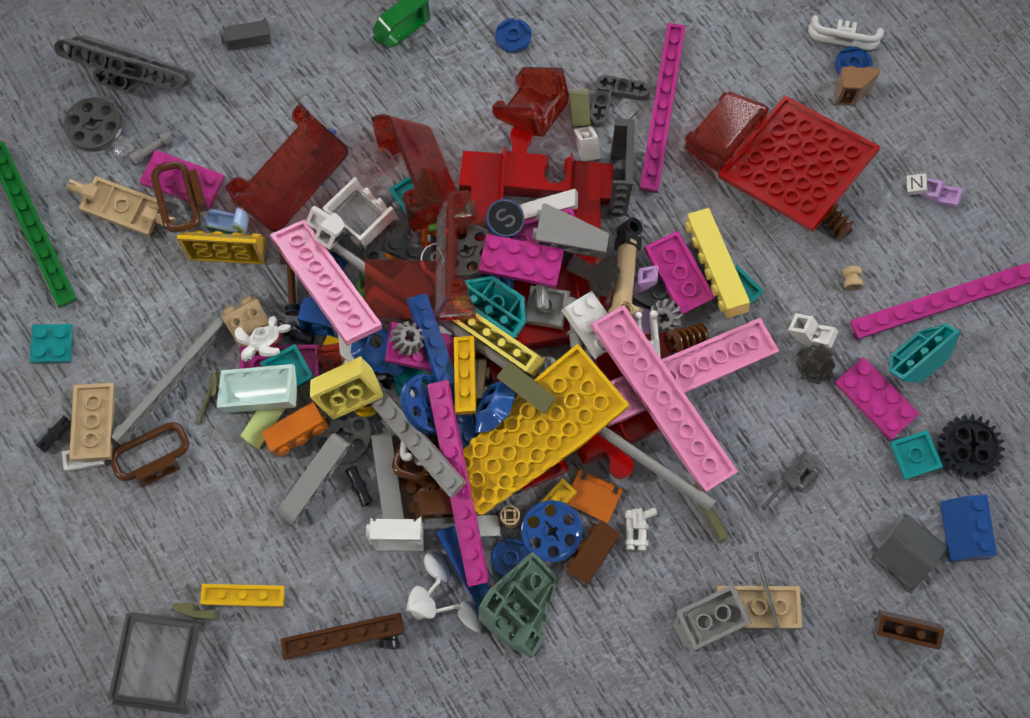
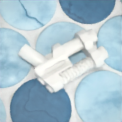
(637, 521)

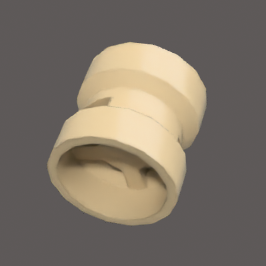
(852, 278)
(511, 520)

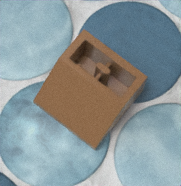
(854, 84)

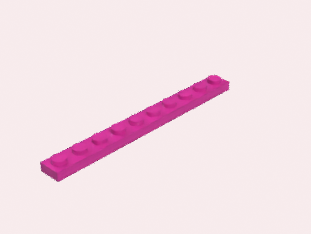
(662, 108)
(941, 301)
(462, 503)

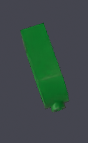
(400, 21)

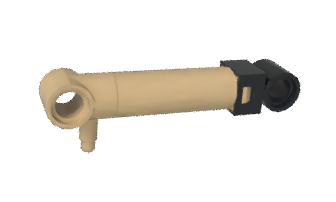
(627, 246)

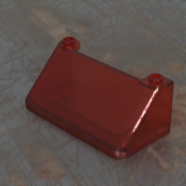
(423, 163)
(290, 173)

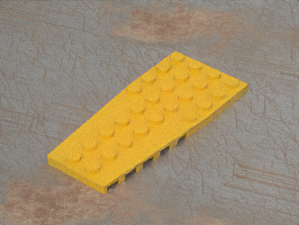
(534, 442)

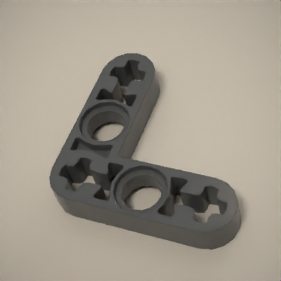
(607, 92)

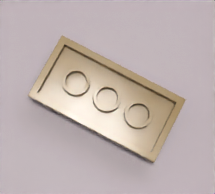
(92, 422)
(785, 601)

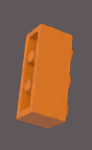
(295, 429)

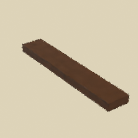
(342, 636)

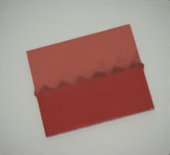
(394, 281)

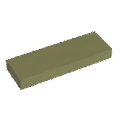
(526, 388)
(713, 522)

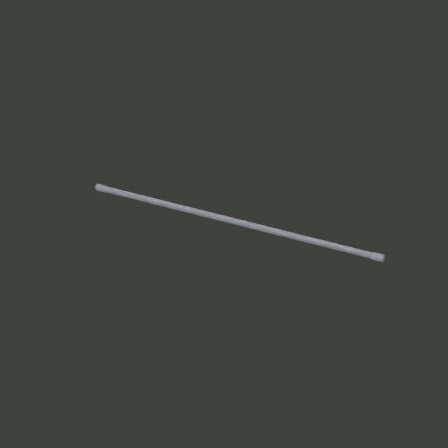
(698, 496)

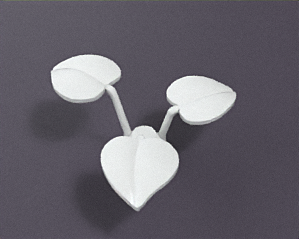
(424, 606)

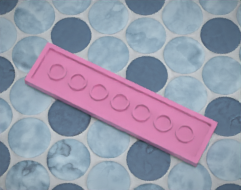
(326, 282)

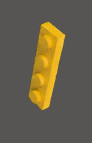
(465, 375)
(242, 595)

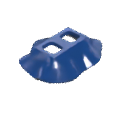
(376, 356)
(499, 408)

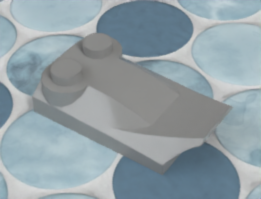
(711, 618)

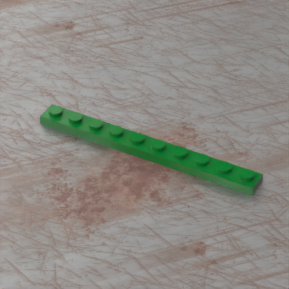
(34, 230)

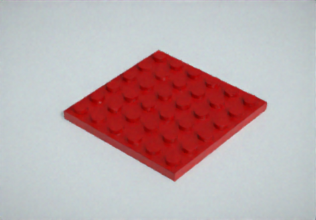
(799, 163)

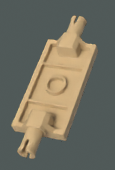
(118, 205)

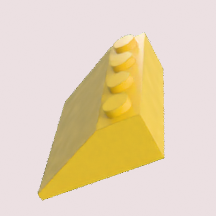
(224, 247)

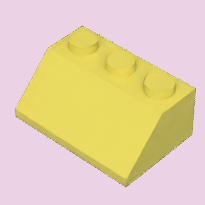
(345, 388)

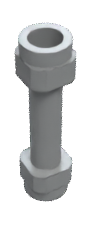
(137, 156)

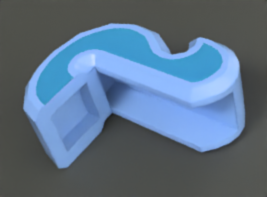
(227, 222)

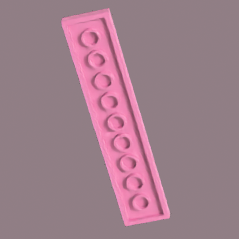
(707, 362)
(663, 399)

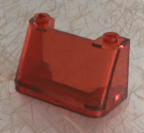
(537, 102)
(725, 129)

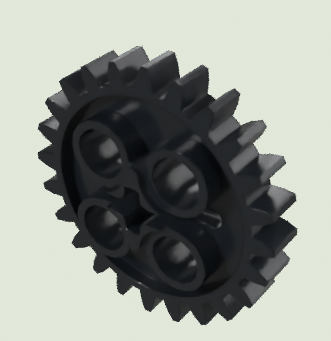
(989, 449)

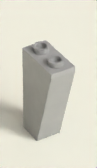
(569, 233)

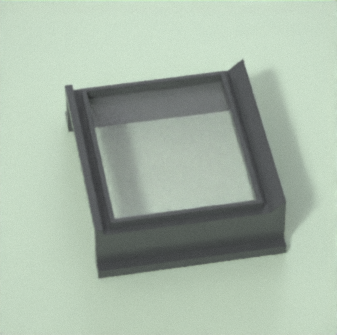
(155, 662)

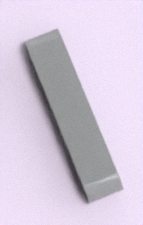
(313, 479)
(387, 480)

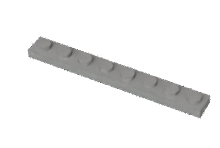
(172, 378)
(419, 444)

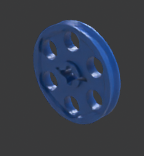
(420, 403)
(561, 531)

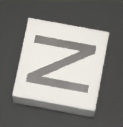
(917, 184)

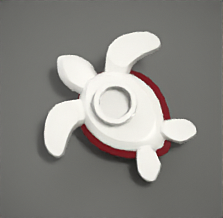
(261, 340)

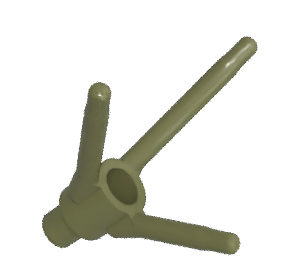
(212, 390)

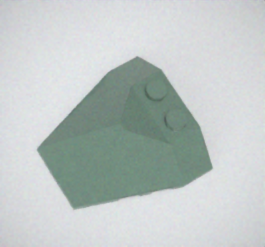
(519, 605)

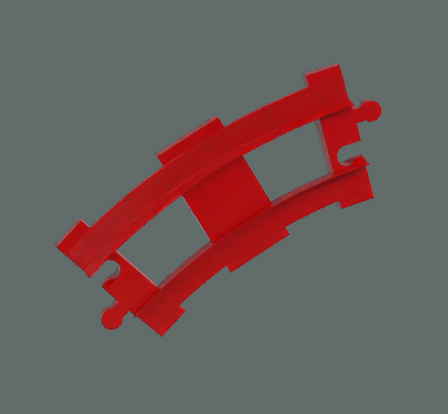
(523, 175)

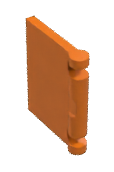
(594, 496)

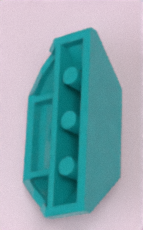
(498, 304)
(924, 353)

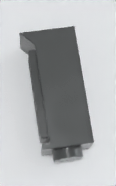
(246, 35)

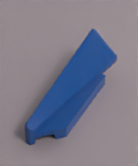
(449, 541)

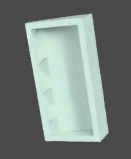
(257, 388)

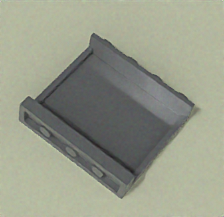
(622, 149)

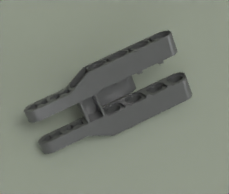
(133, 70)

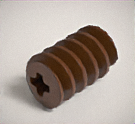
(838, 223)
(686, 337)

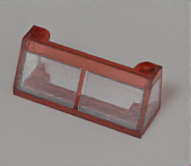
(452, 293)

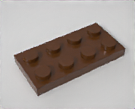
(410, 487)

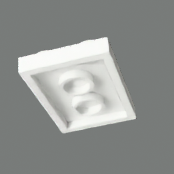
(581, 315)

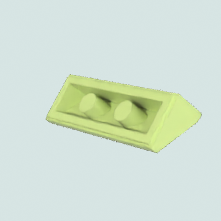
(260, 421)

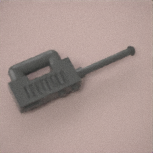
(792, 474)

